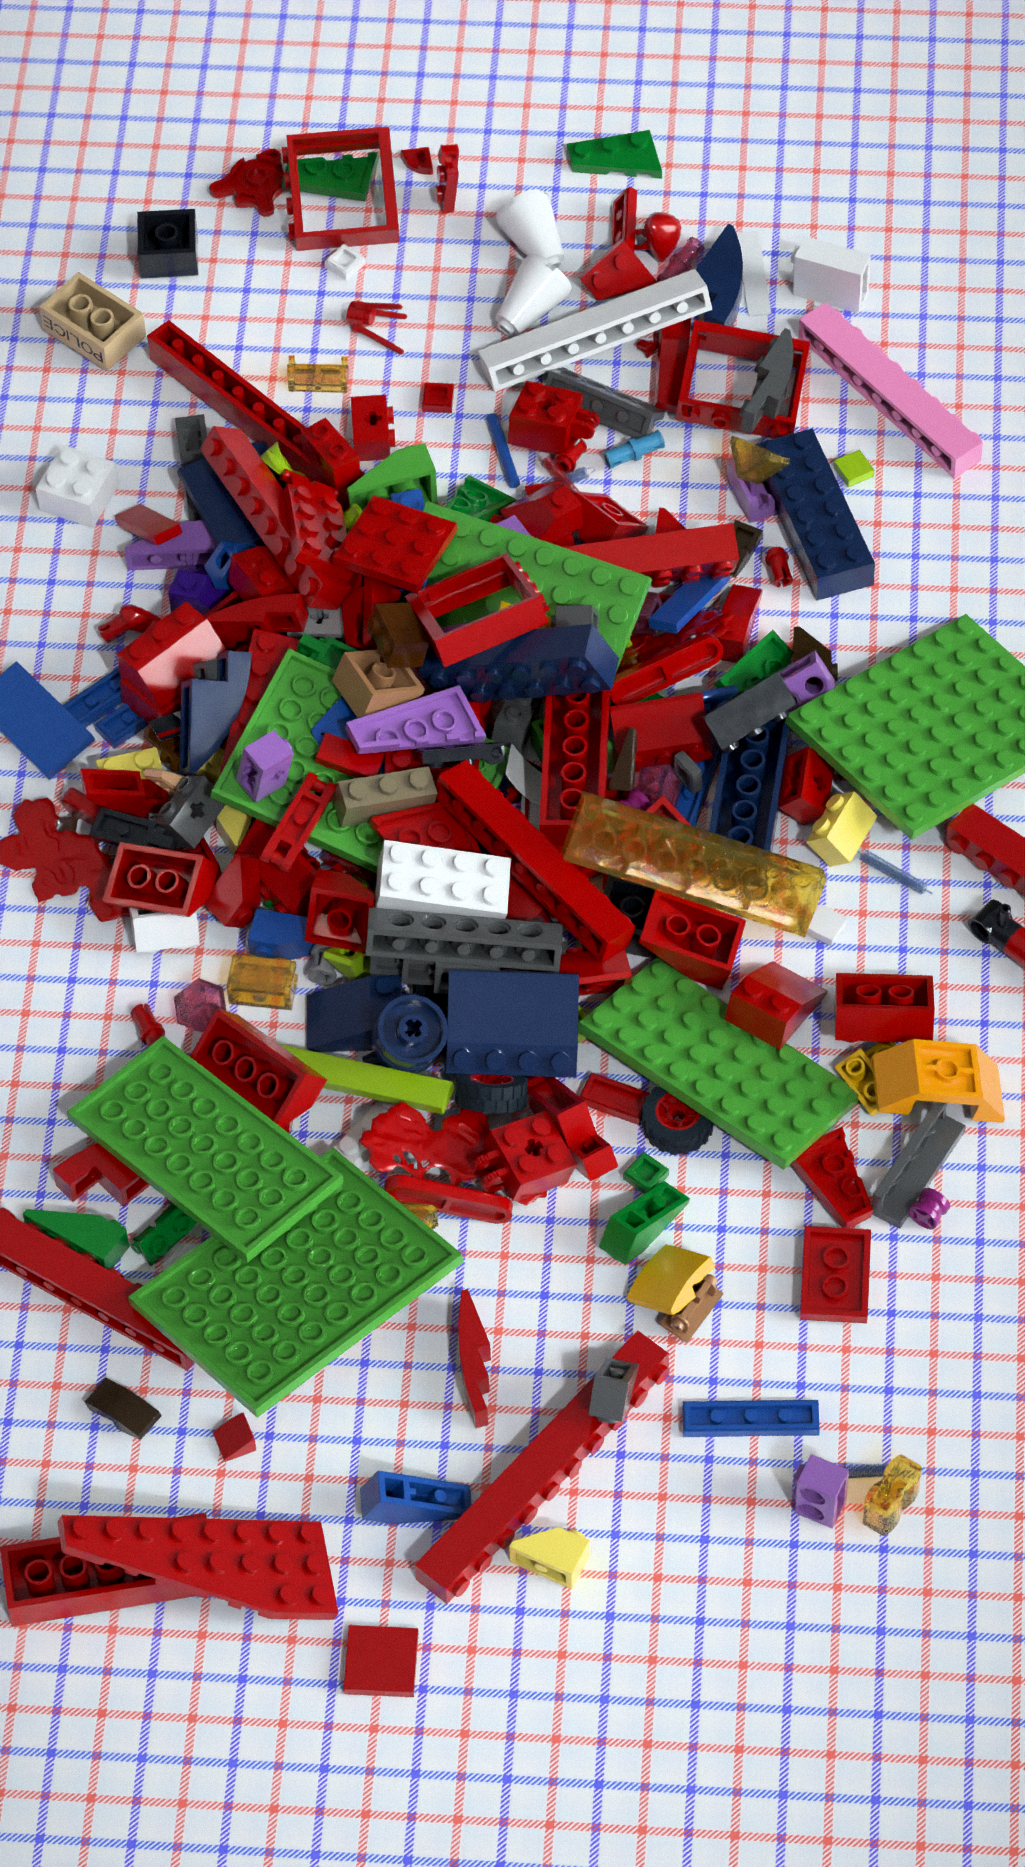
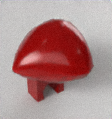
(662, 234)

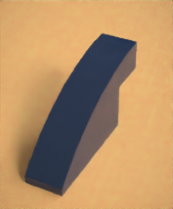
(723, 275)
(210, 708)

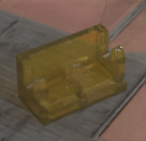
(318, 376)

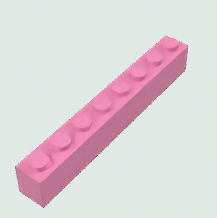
(891, 390)

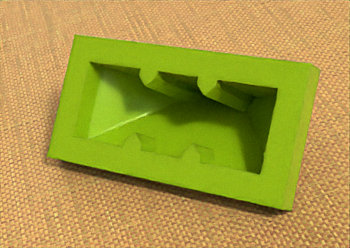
(350, 963)

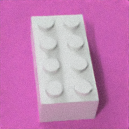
(441, 881)

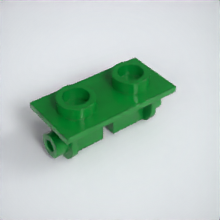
(169, 1229)

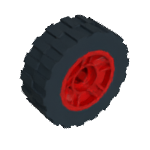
(491, 1093)
(671, 1134)

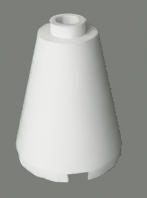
(532, 226)
(531, 295)

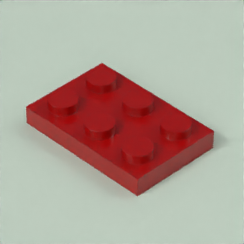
(835, 1274)

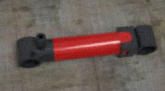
(996, 926)

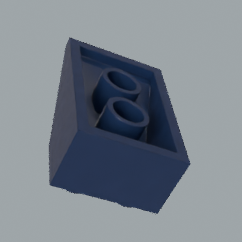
(345, 1014)

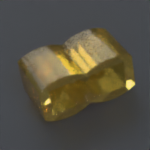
(892, 1495)

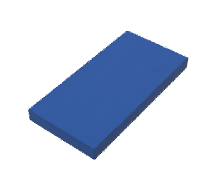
(39, 723)

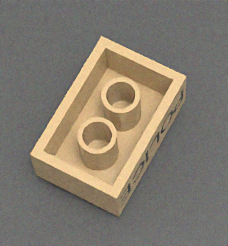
(92, 321)

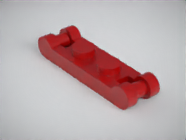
(298, 822)

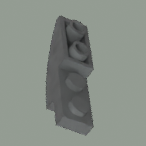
(771, 382)

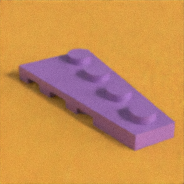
(420, 723)

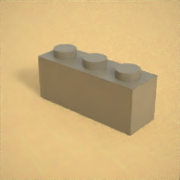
(382, 794)

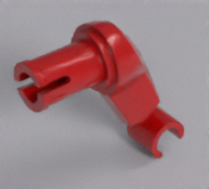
(129, 618)

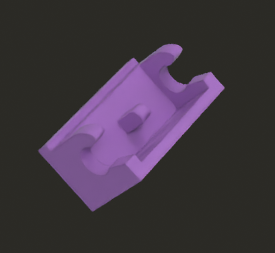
(752, 497)

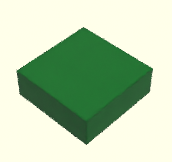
(645, 1173)

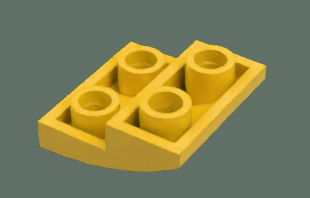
(858, 1074)
(668, 1279)

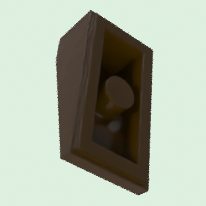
(624, 772)

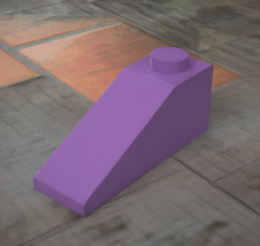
(191, 547)

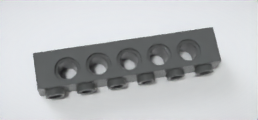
(464, 940)

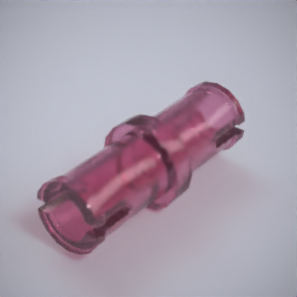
(681, 261)

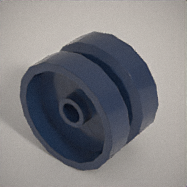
(413, 1016)

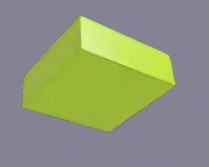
(853, 468)

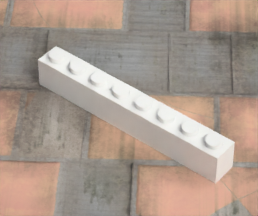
(595, 330)

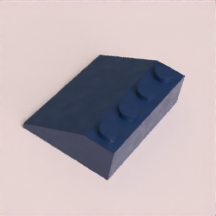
(215, 503)
(512, 1023)

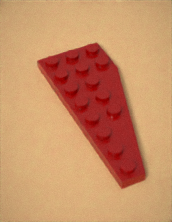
(249, 1563)

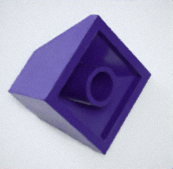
(196, 588)

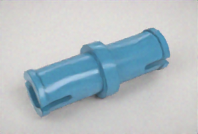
(634, 449)

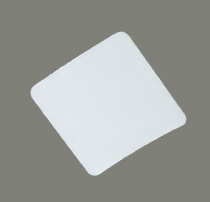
(524, 776)

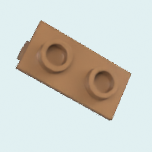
(695, 1312)

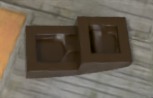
(747, 542)
(123, 1407)

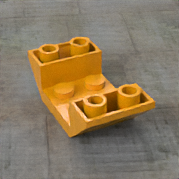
(937, 1074)

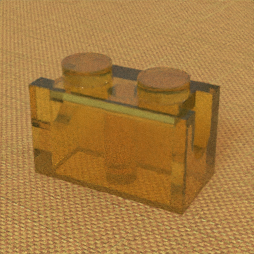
(262, 982)

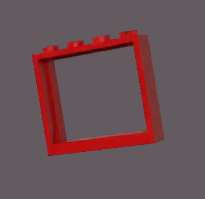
(339, 142)
(742, 344)
(488, 630)

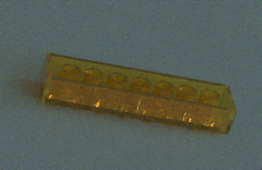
(693, 864)

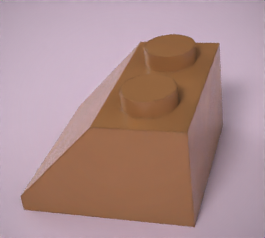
(371, 685)

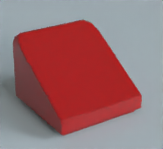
(235, 1438)

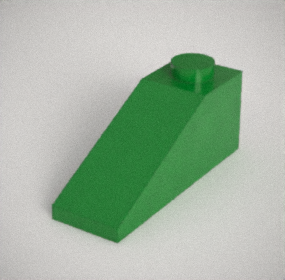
(641, 1222)
(84, 1233)

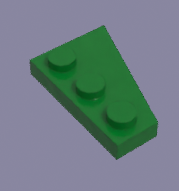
(617, 153)
(337, 178)
(479, 499)
(766, 657)

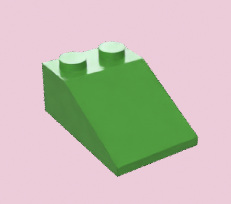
(399, 472)

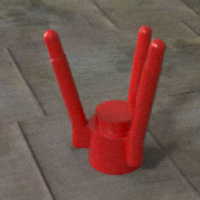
(364, 313)

